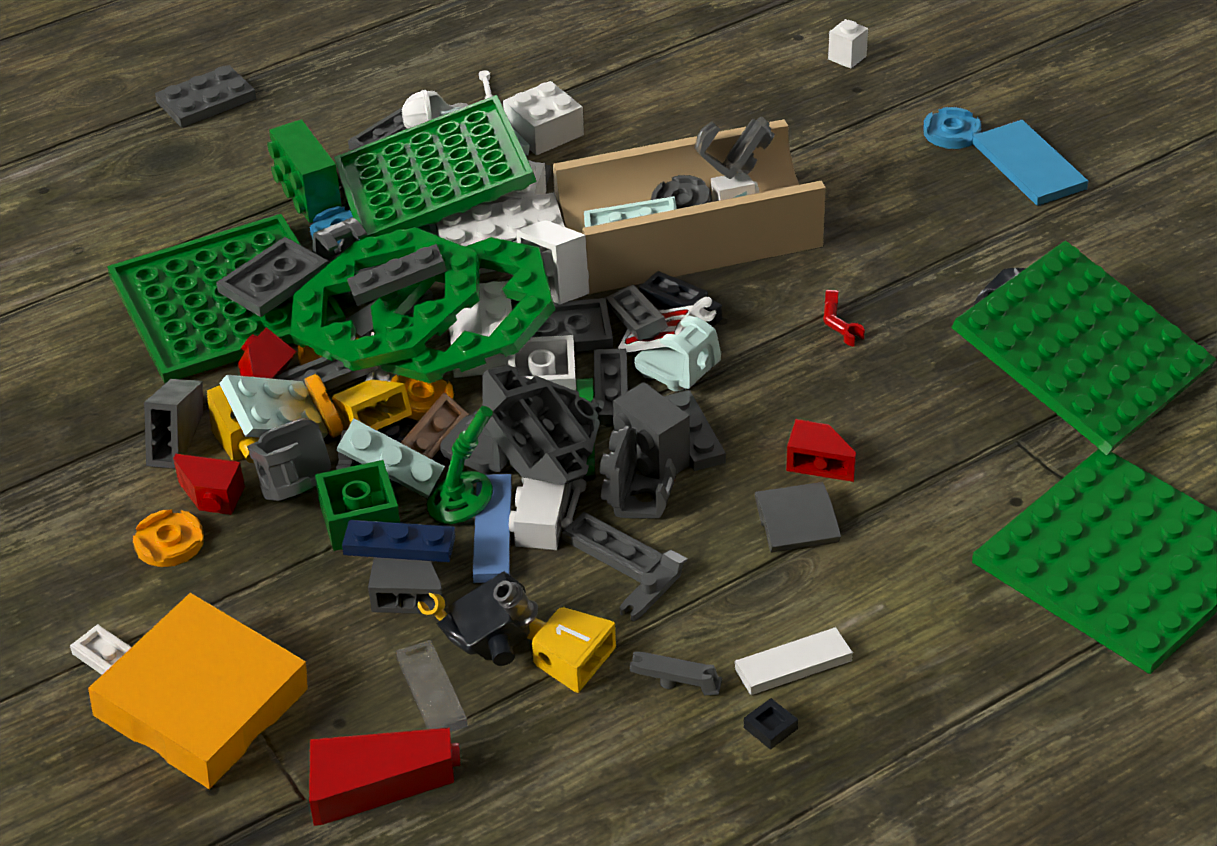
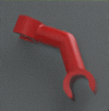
(832, 321)

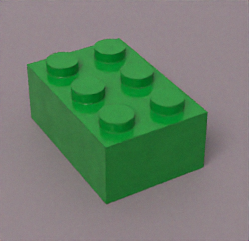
(303, 169)

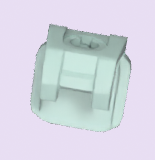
(685, 358)

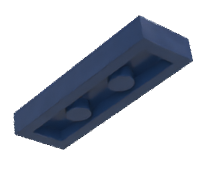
(399, 541)

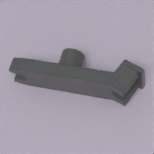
(654, 585)
(676, 670)

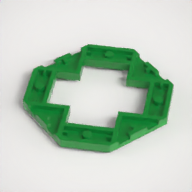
(429, 318)
(469, 350)

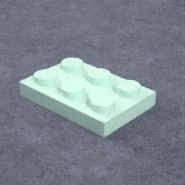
(269, 403)

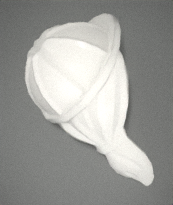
(424, 107)

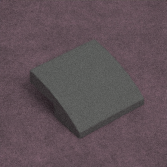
(797, 517)

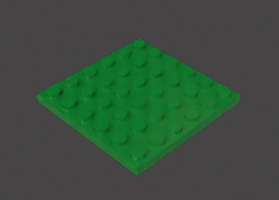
(434, 169)
(178, 302)
(1084, 345)
(1114, 558)

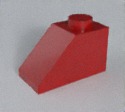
(265, 355)
(819, 452)
(210, 482)

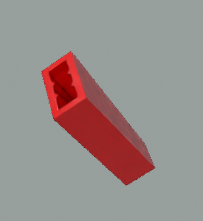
(376, 770)

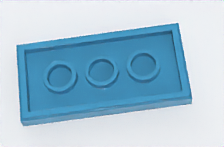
(1030, 162)

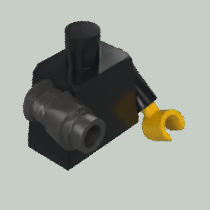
(487, 618)

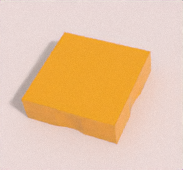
(199, 689)

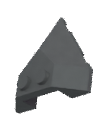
(540, 425)

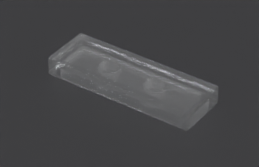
(431, 687)

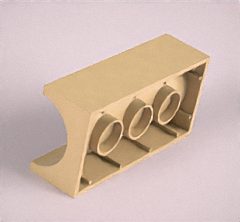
(691, 238)

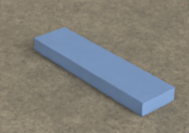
(492, 531)

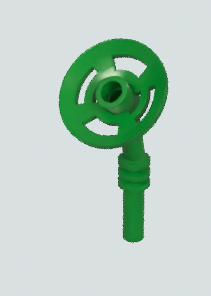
(458, 486)

